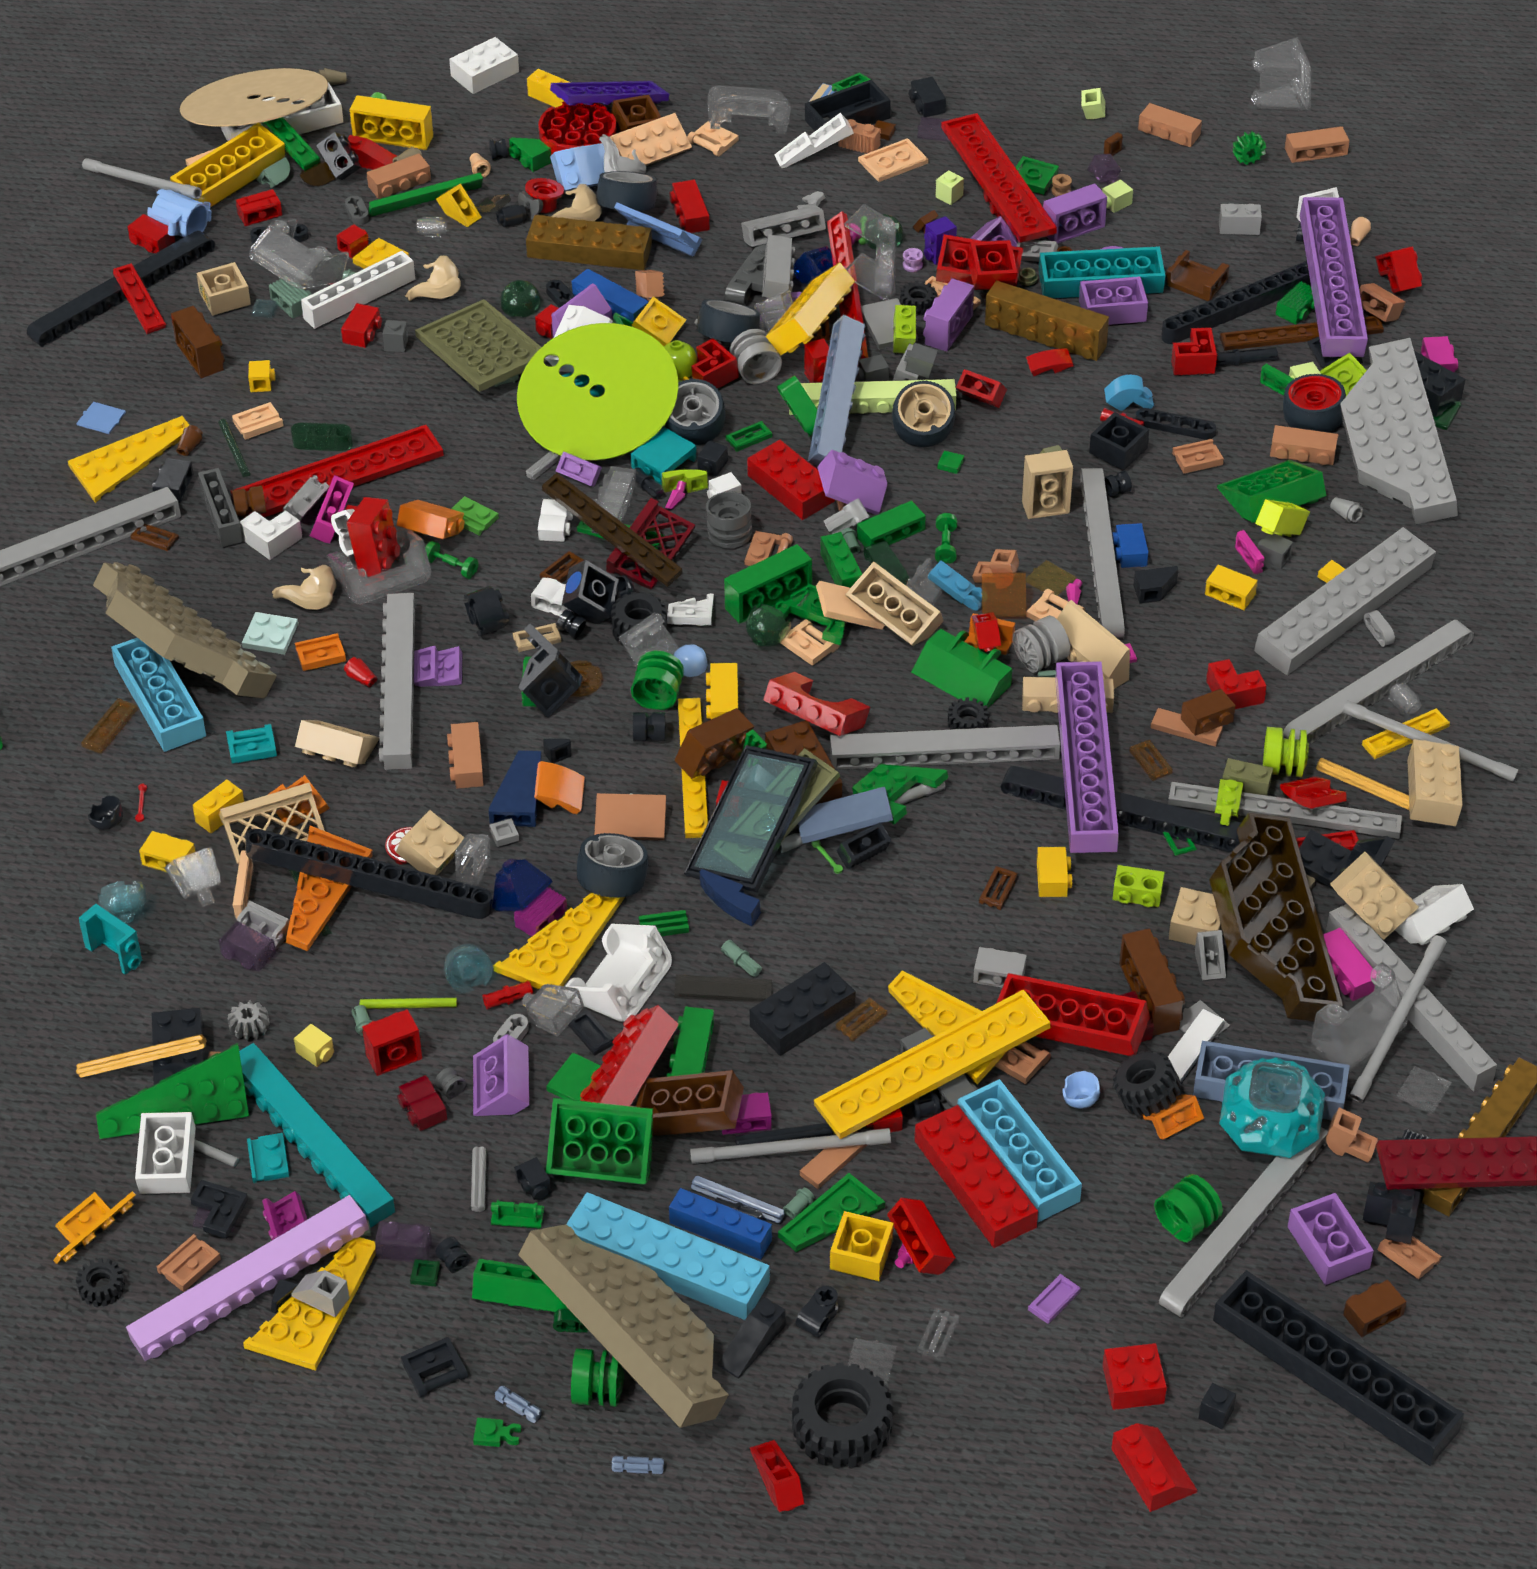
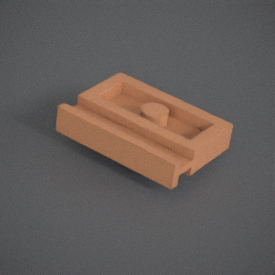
(1197, 456)
(1413, 1257)
(188, 1263)

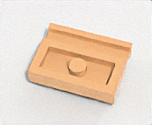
(257, 420)

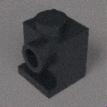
(533, 1179)

